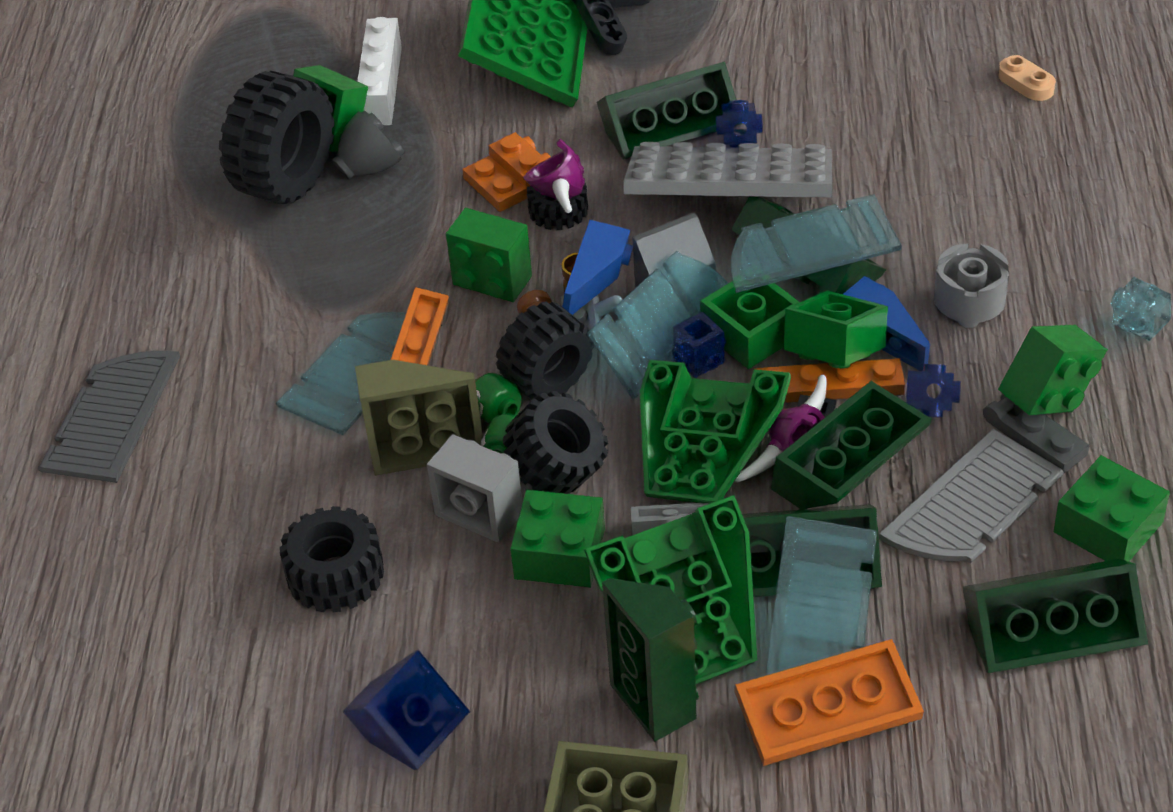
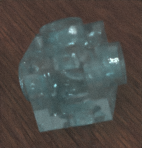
(1141, 308)

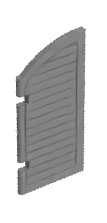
(972, 501)

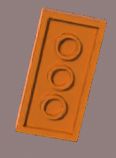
(828, 702)

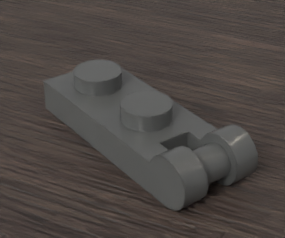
(1037, 433)

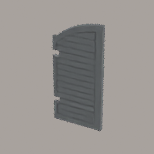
(109, 416)

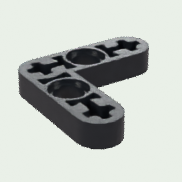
(611, 27)

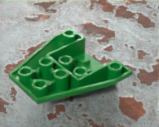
(702, 429)
(706, 564)

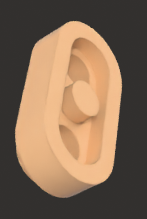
(1026, 78)

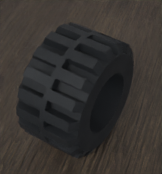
(544, 350)
(556, 443)
(337, 581)

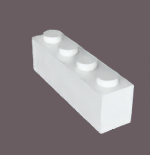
(380, 66)

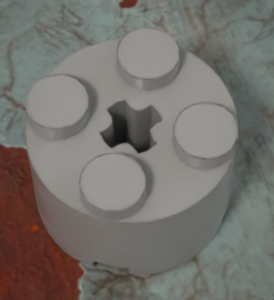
(971, 284)

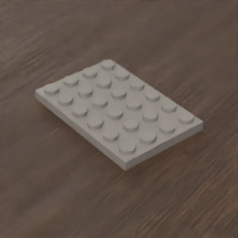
(730, 171)

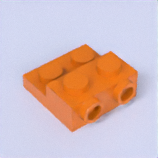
(502, 172)

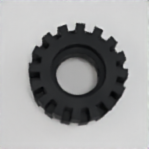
(551, 212)

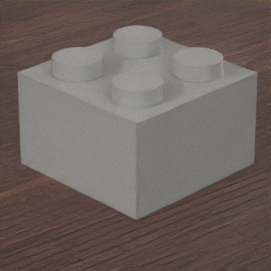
(475, 487)

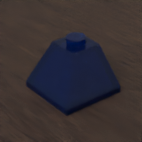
(407, 711)

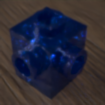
(739, 112)
(698, 344)
(919, 381)

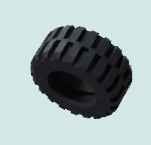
(276, 137)

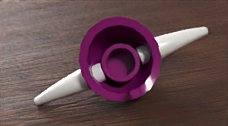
(558, 176)
(788, 428)

